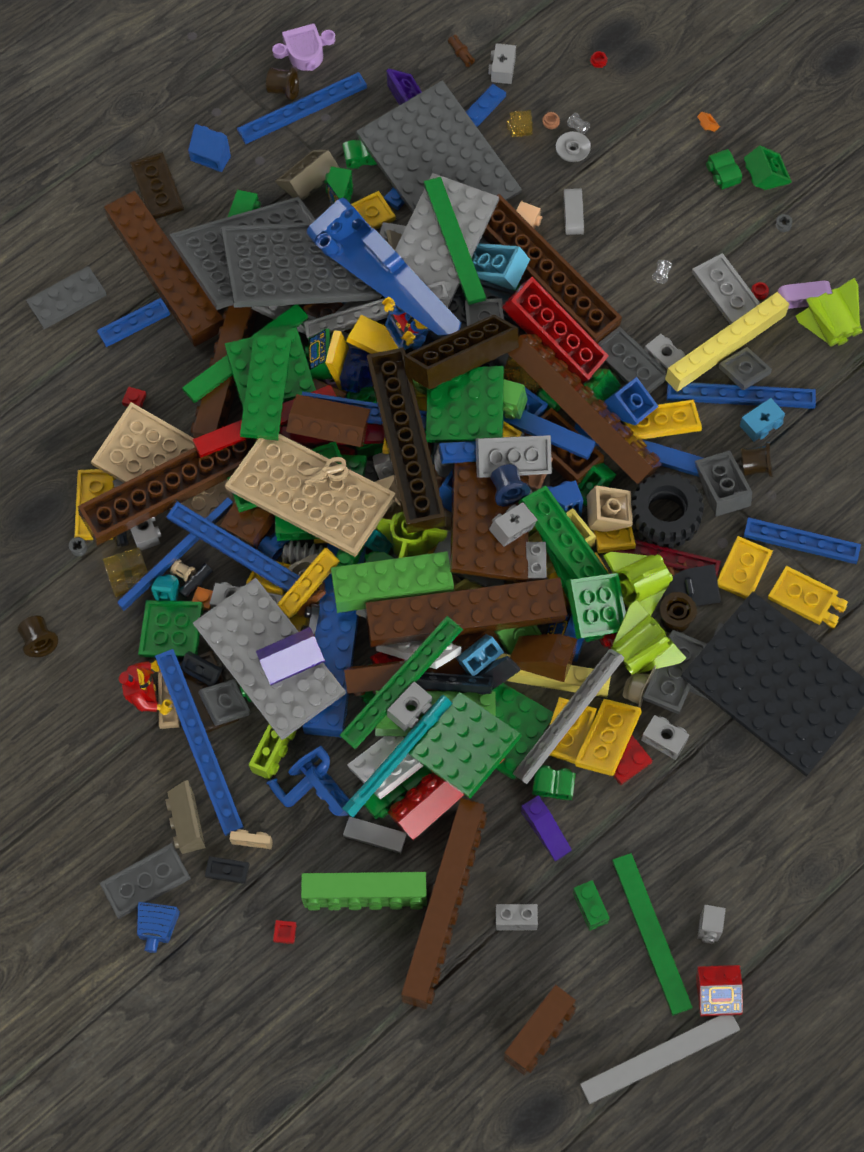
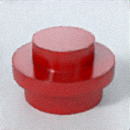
(598, 59)
(760, 290)

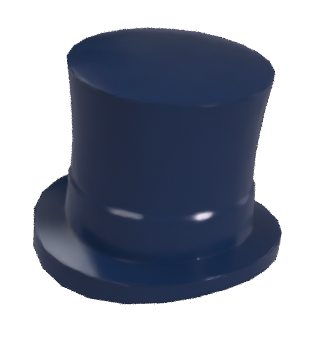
(508, 485)

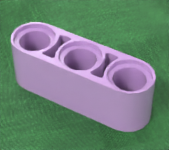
(798, 293)

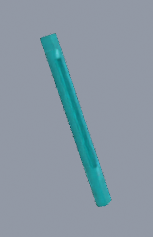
(397, 756)

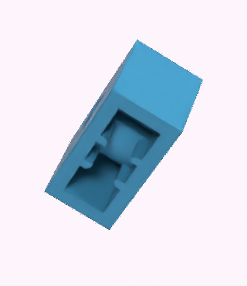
(762, 420)
(479, 655)

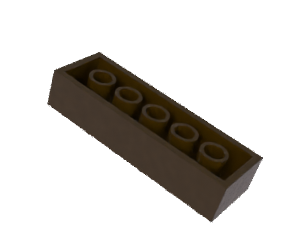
(461, 351)

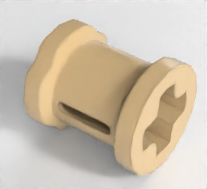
(182, 570)

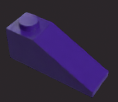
(545, 828)

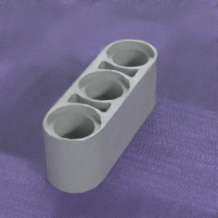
(573, 211)

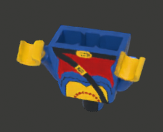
(404, 328)

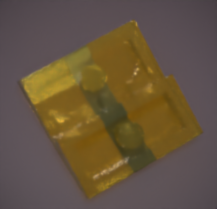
(125, 570)

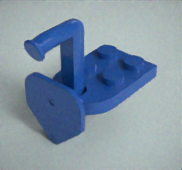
(315, 776)

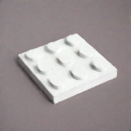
(373, 757)

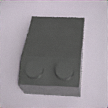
(724, 483)

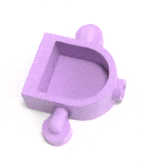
(304, 46)

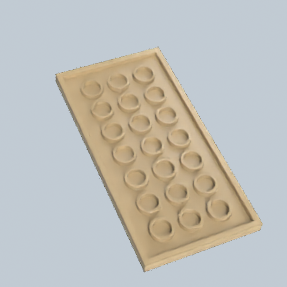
(145, 442)
(334, 511)

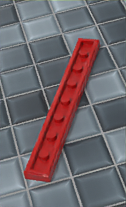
(230, 434)

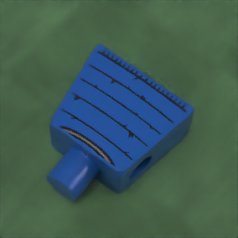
(155, 924)

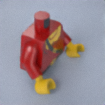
(140, 687)

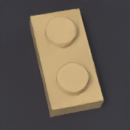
(244, 838)

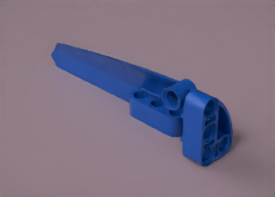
(366, 254)

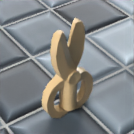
(320, 473)

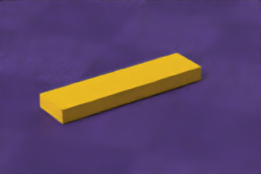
(308, 582)

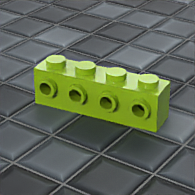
(269, 753)

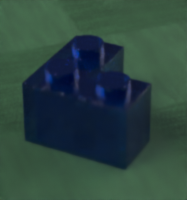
(354, 370)

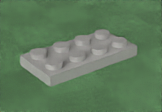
(725, 288)
(528, 453)

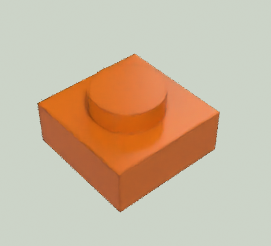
(707, 121)
(203, 595)

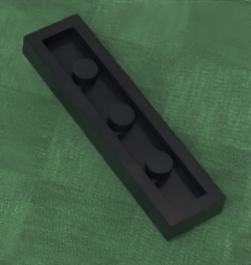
(456, 682)

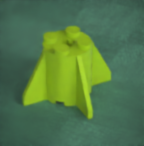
(834, 315)
(409, 544)
(640, 578)
(644, 642)

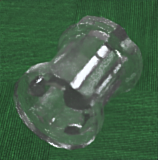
(578, 124)
(662, 271)

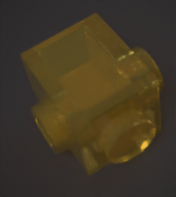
(520, 123)

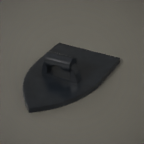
(697, 583)

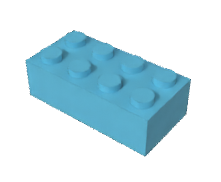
(500, 264)

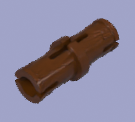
(461, 50)

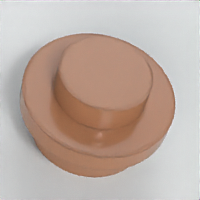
(551, 120)

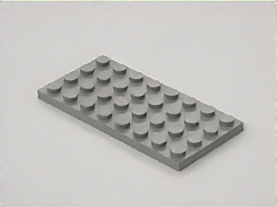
(422, 240)
(251, 622)

